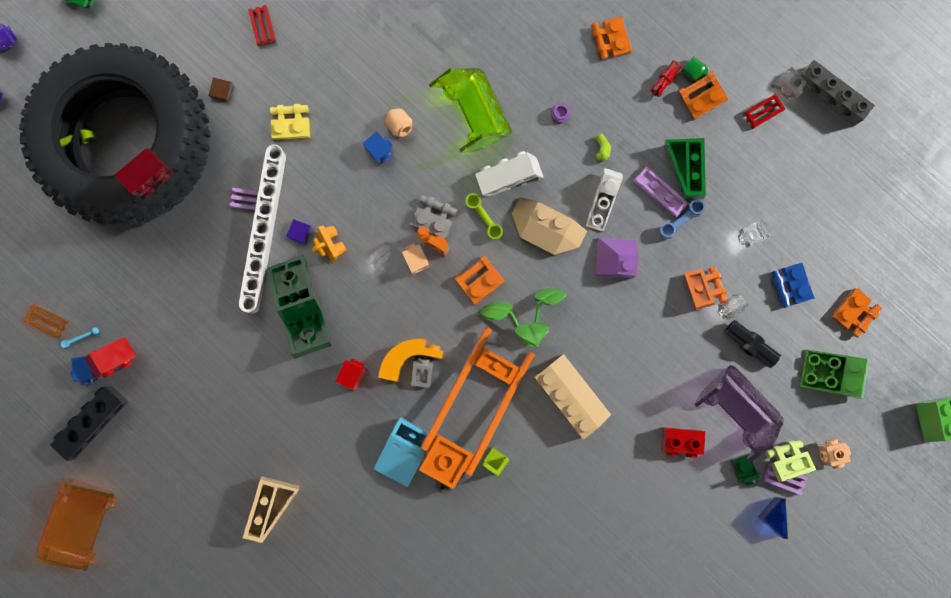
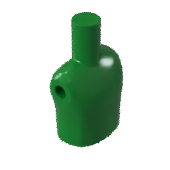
(696, 70)

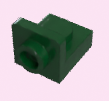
(744, 470)

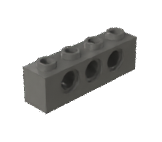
(836, 93)

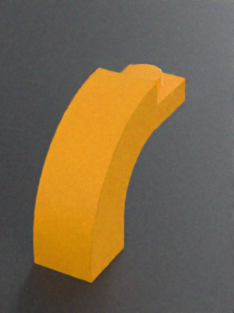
(396, 357)

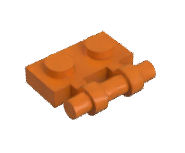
(616, 36)
(436, 243)
(699, 288)
(851, 309)

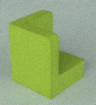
(495, 461)

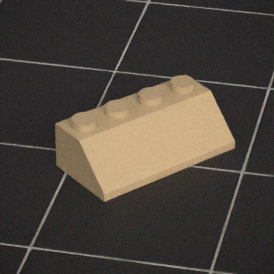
(572, 397)

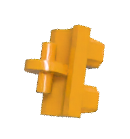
(324, 244)

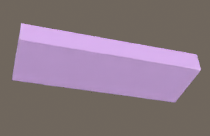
(660, 191)

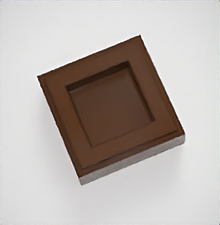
(220, 89)

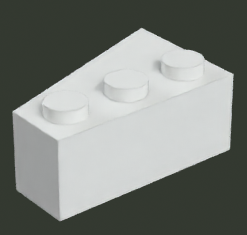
(508, 173)

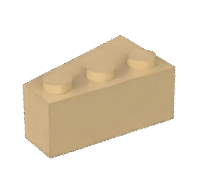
(268, 505)

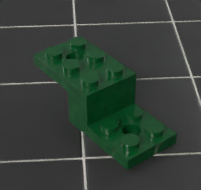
(298, 307)

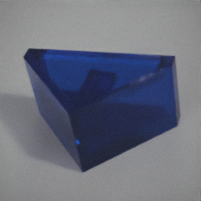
(775, 517)

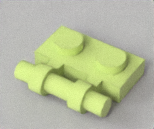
(793, 466)

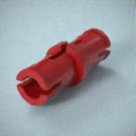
(665, 78)

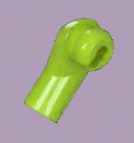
(605, 148)

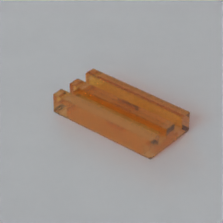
(60, 327)

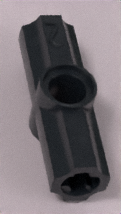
(752, 344)

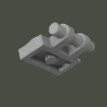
(435, 224)

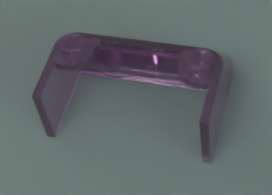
(746, 407)

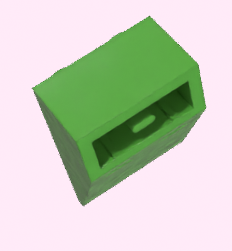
(835, 373)
(935, 419)

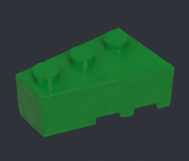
(688, 163)

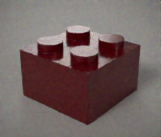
(144, 173)

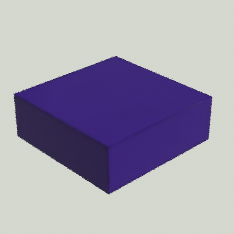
(299, 231)

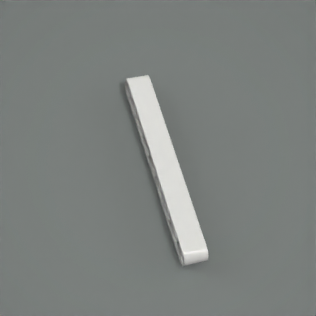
(259, 220)

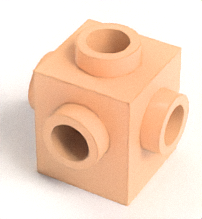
(834, 453)

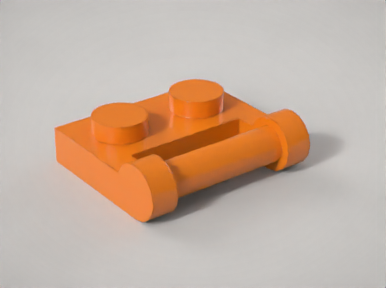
(705, 101)
(484, 284)

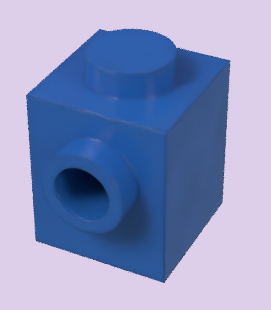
(378, 148)
(81, 372)

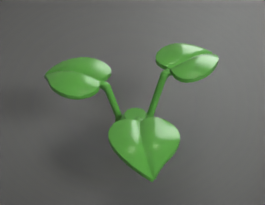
(529, 332)

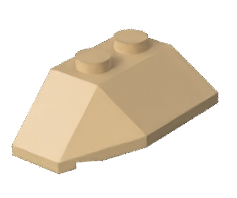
(546, 227)

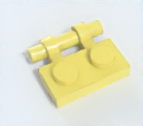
(290, 128)

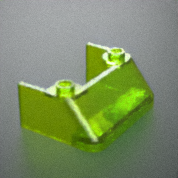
(478, 105)

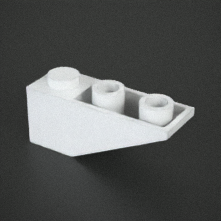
(604, 199)

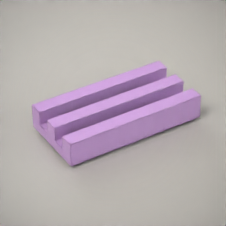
(234, 197)
(800, 484)

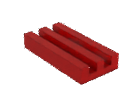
(258, 11)
(751, 119)

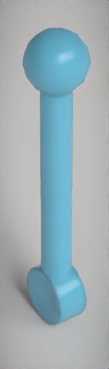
(65, 344)

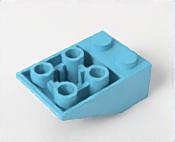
(402, 452)

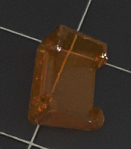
(74, 524)

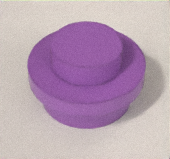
(560, 113)

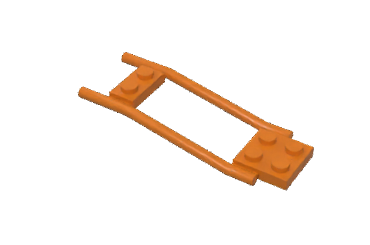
(446, 459)

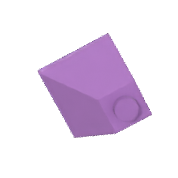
(616, 258)

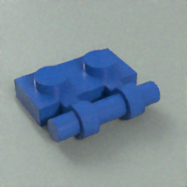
(797, 283)

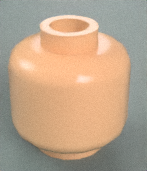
(398, 122)

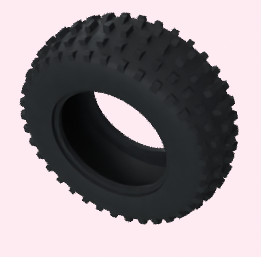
(70, 96)

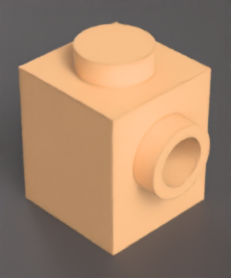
(415, 258)

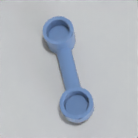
(695, 209)

